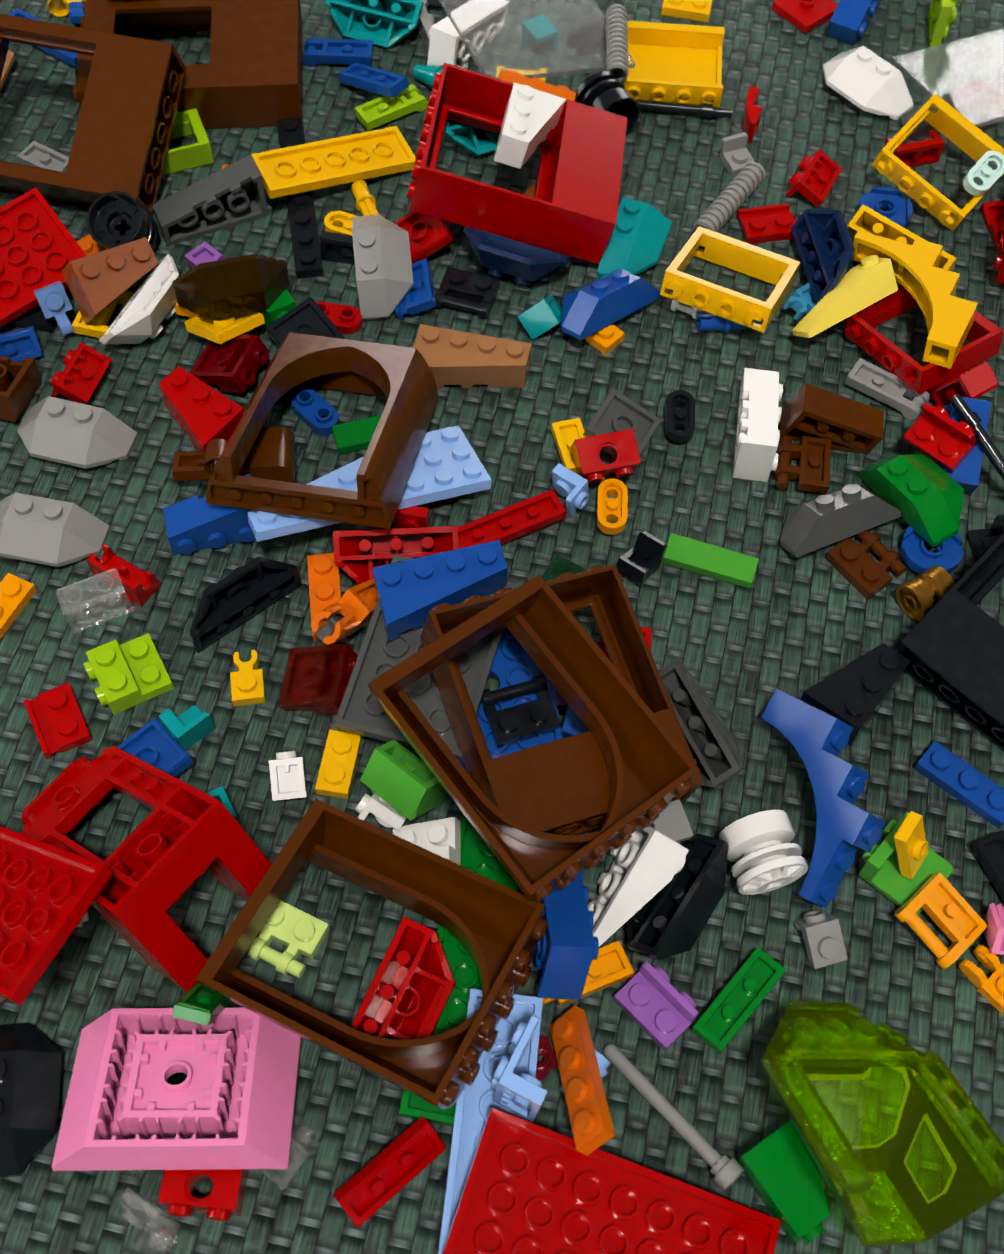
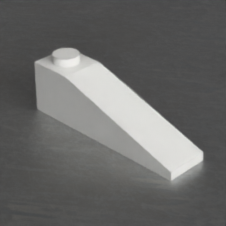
(635, 877)

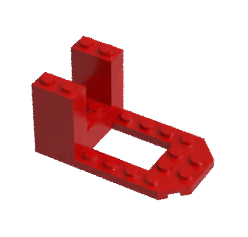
(157, 859)

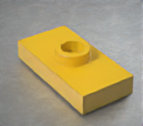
(911, 845)

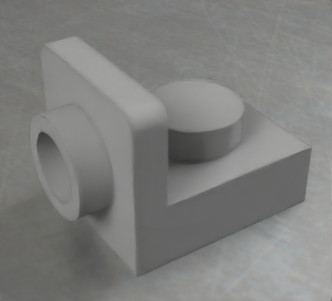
(734, 153)

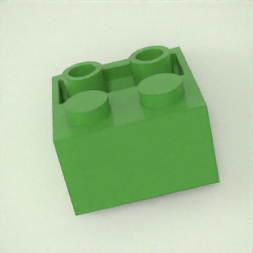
(403, 781)

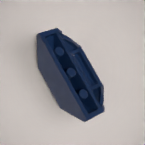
(823, 249)
(514, 257)

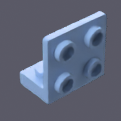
(514, 1092)

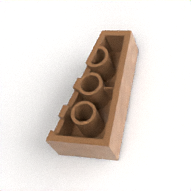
(473, 358)

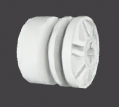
(763, 852)

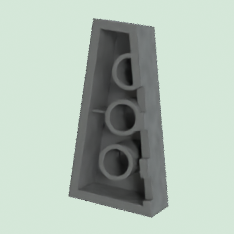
(213, 203)

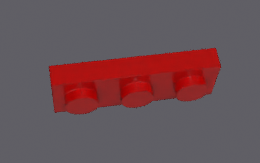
(389, 1171)

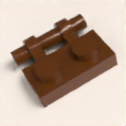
(813, 467)
(859, 568)

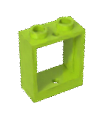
(192, 155)

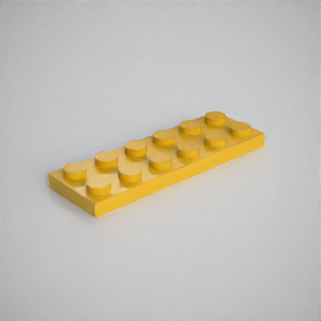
(334, 161)

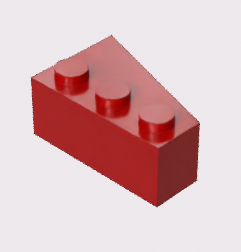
(199, 408)

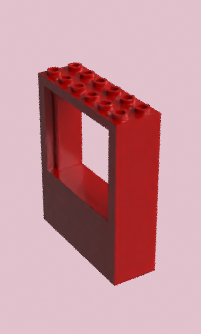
(575, 177)

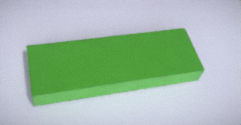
(710, 560)

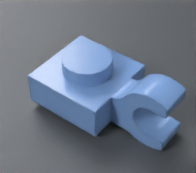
(54, 304)

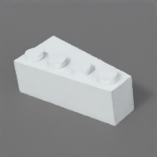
(446, 45)
(757, 425)

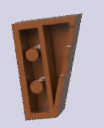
(106, 275)

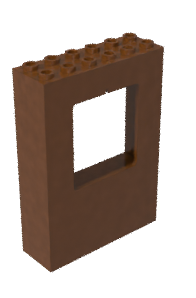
(252, 62)

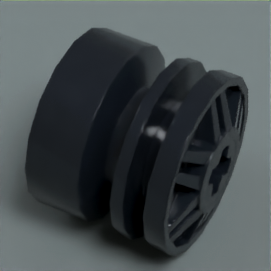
(607, 93)
(120, 219)

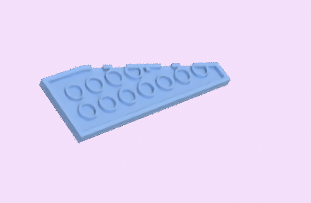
(441, 471)

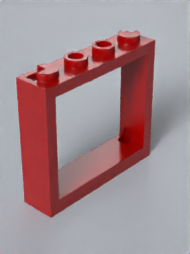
(983, 337)

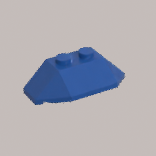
(604, 302)

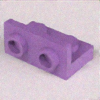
(657, 1005)

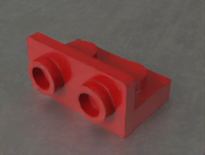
(814, 178)
(81, 375)
(941, 437)

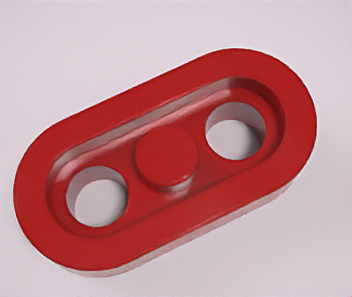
(344, 317)

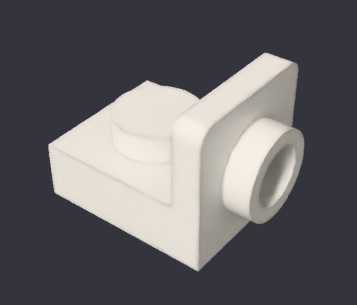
(287, 776)
(383, 811)

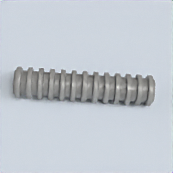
(617, 41)
(732, 197)

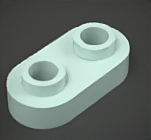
(984, 173)

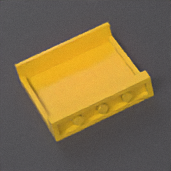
(675, 62)

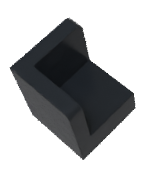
(983, 539)

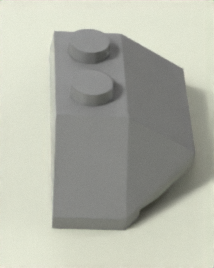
(381, 265)
(75, 433)
(48, 530)

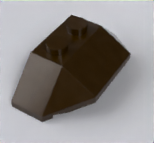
(232, 286)

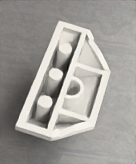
(869, 82)
(146, 307)

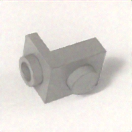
(822, 938)

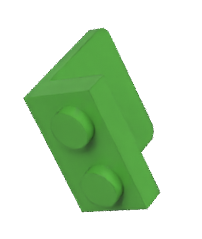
(883, 868)

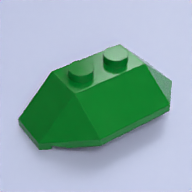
(921, 491)

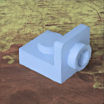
(572, 487)

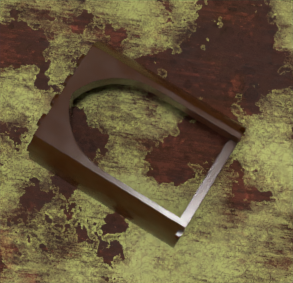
(391, 454)
(640, 754)
(486, 917)

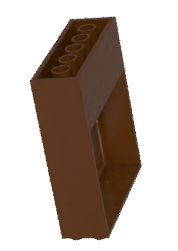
(122, 118)
(565, 781)

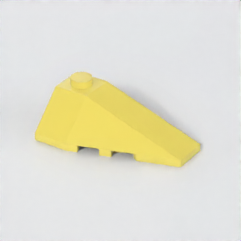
(856, 291)

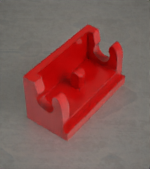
(920, 152)
(137, 583)

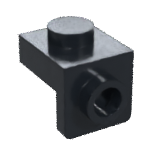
(643, 558)

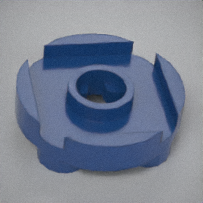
(886, 197)
(920, 559)

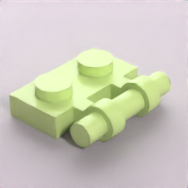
(293, 929)

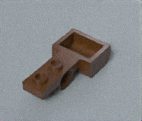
(269, 458)

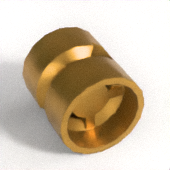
(924, 592)

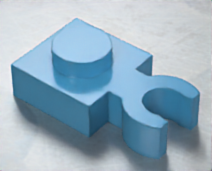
(801, 301)

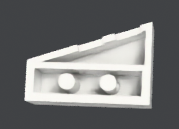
(526, 123)

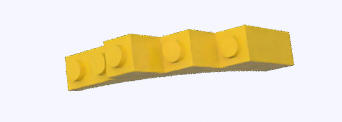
(932, 288)

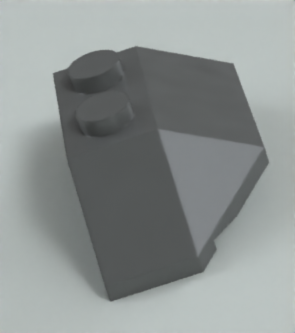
(833, 518)
(702, 726)

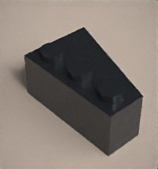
(859, 688)

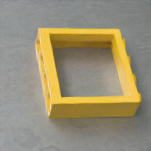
(958, 131)
(738, 257)

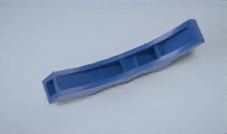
(836, 785)

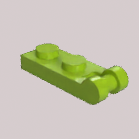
(388, 109)

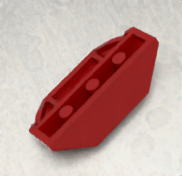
(363, 550)
(408, 986)

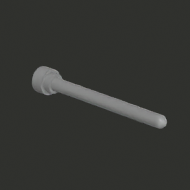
(723, 1169)

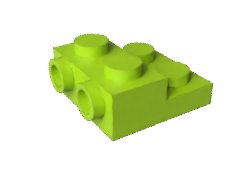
(939, 18)
(127, 673)

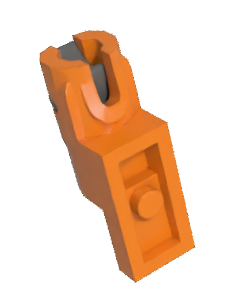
(348, 614)

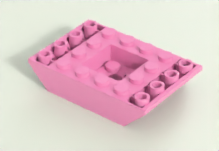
(224, 1115)

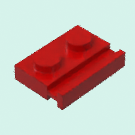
(766, 223)
(58, 720)

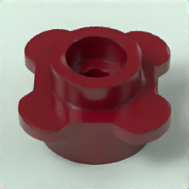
(550, 1061)

